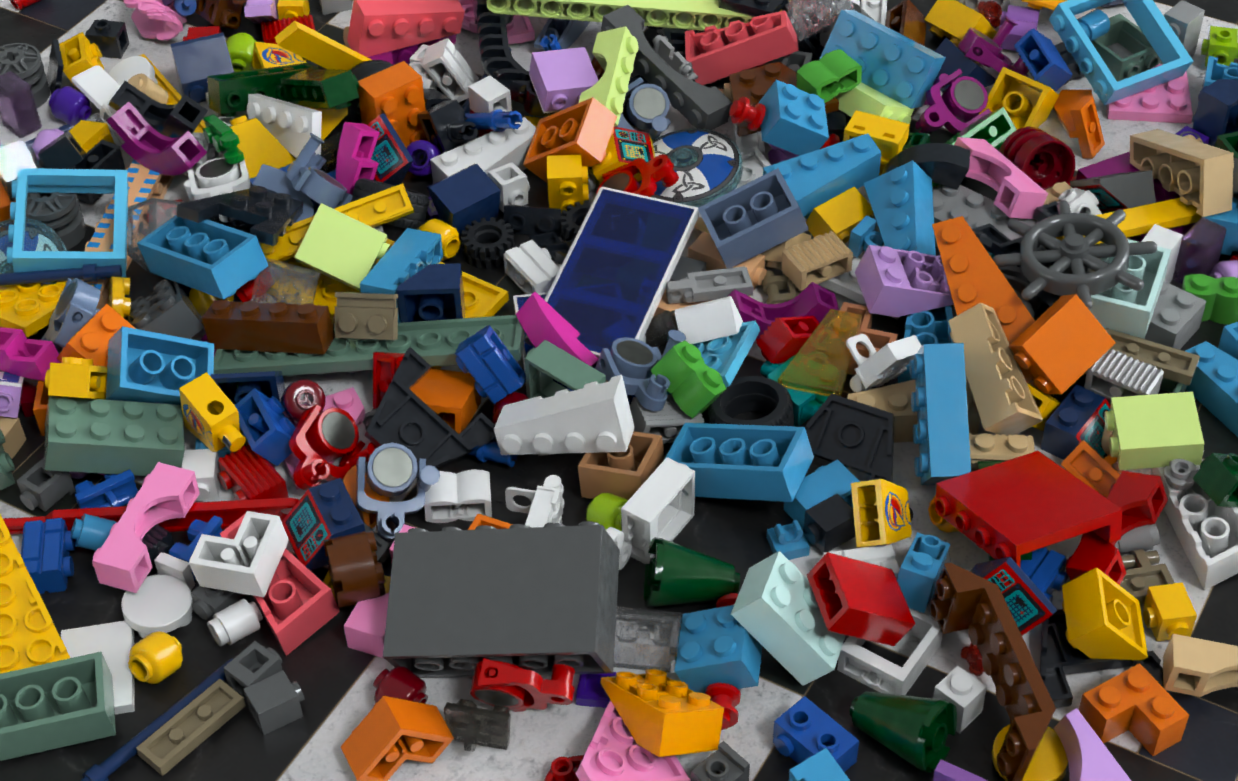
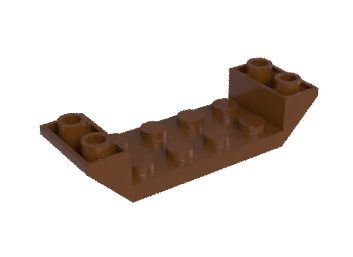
(976, 604)

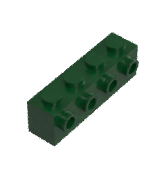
(321, 88)
(230, 91)
(1219, 478)

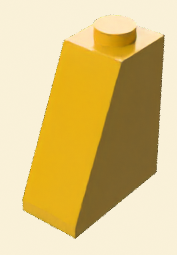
(259, 145)

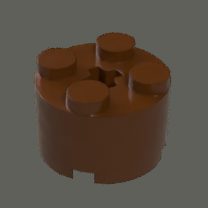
(354, 568)

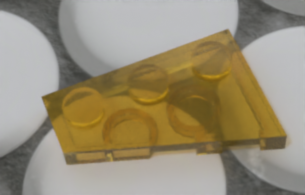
(824, 358)

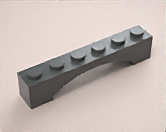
(699, 104)

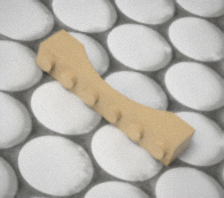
(1199, 666)

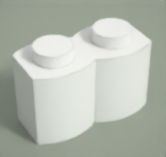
(458, 497)

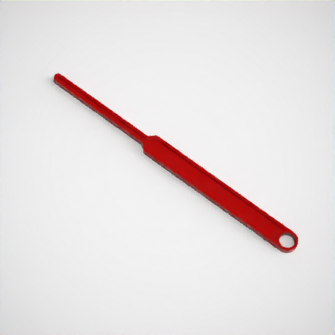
(204, 511)

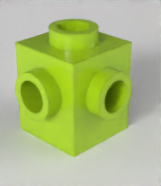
(1221, 44)

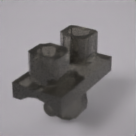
(478, 725)

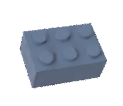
(753, 218)

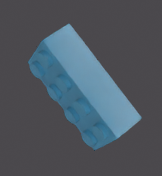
(887, 58)
(203, 255)
(940, 412)
(744, 460)

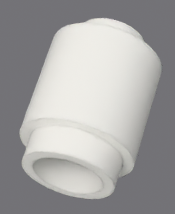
(235, 622)

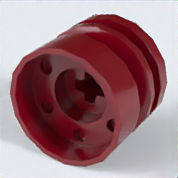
(1040, 156)

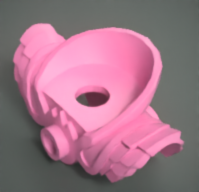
(156, 19)

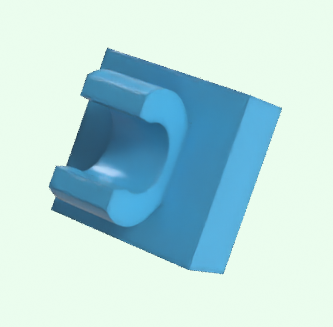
(864, 235)
(788, 540)

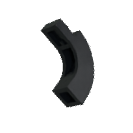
(165, 119)
(940, 161)

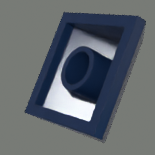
(956, 60)
(465, 197)

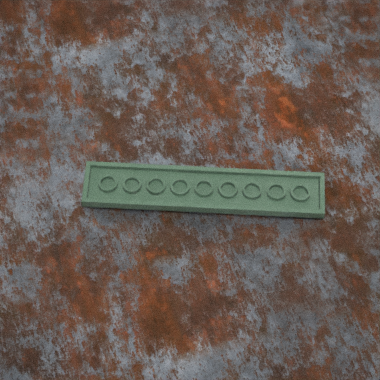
(432, 340)

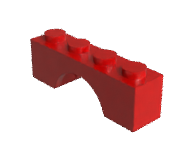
(1141, 503)

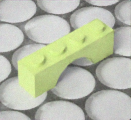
(616, 55)

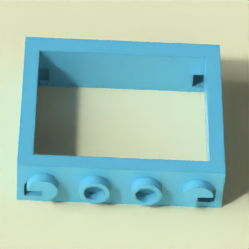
(1154, 27)
(67, 181)

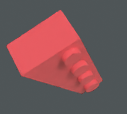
(397, 24)
(739, 46)
(295, 601)

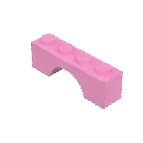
(1017, 193)
(163, 496)
(367, 621)

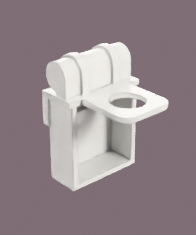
(881, 364)
(545, 502)

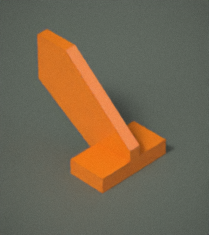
(1080, 120)
(1092, 468)

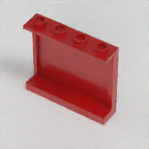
(1024, 507)

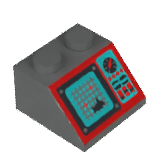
(1120, 189)

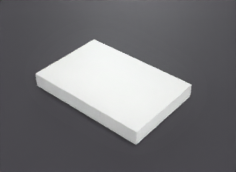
(115, 643)

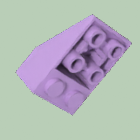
(902, 281)

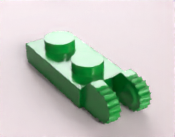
(222, 139)

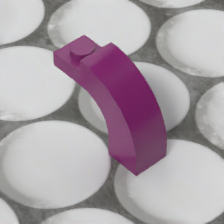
(150, 147)
(810, 302)

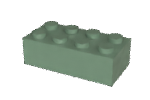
(112, 435)
(55, 705)

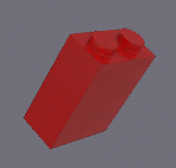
(860, 599)

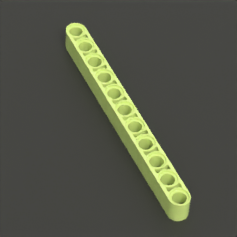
(656, 13)

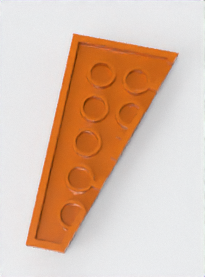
(977, 279)

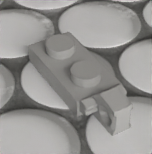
(709, 285)

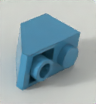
(921, 570)

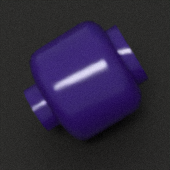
(70, 105)
(417, 150)

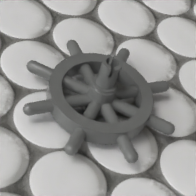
(1074, 254)

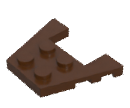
(756, 82)

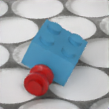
(787, 119)
(718, 656)

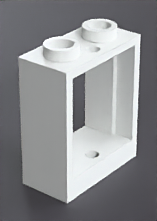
(659, 508)
(883, 674)

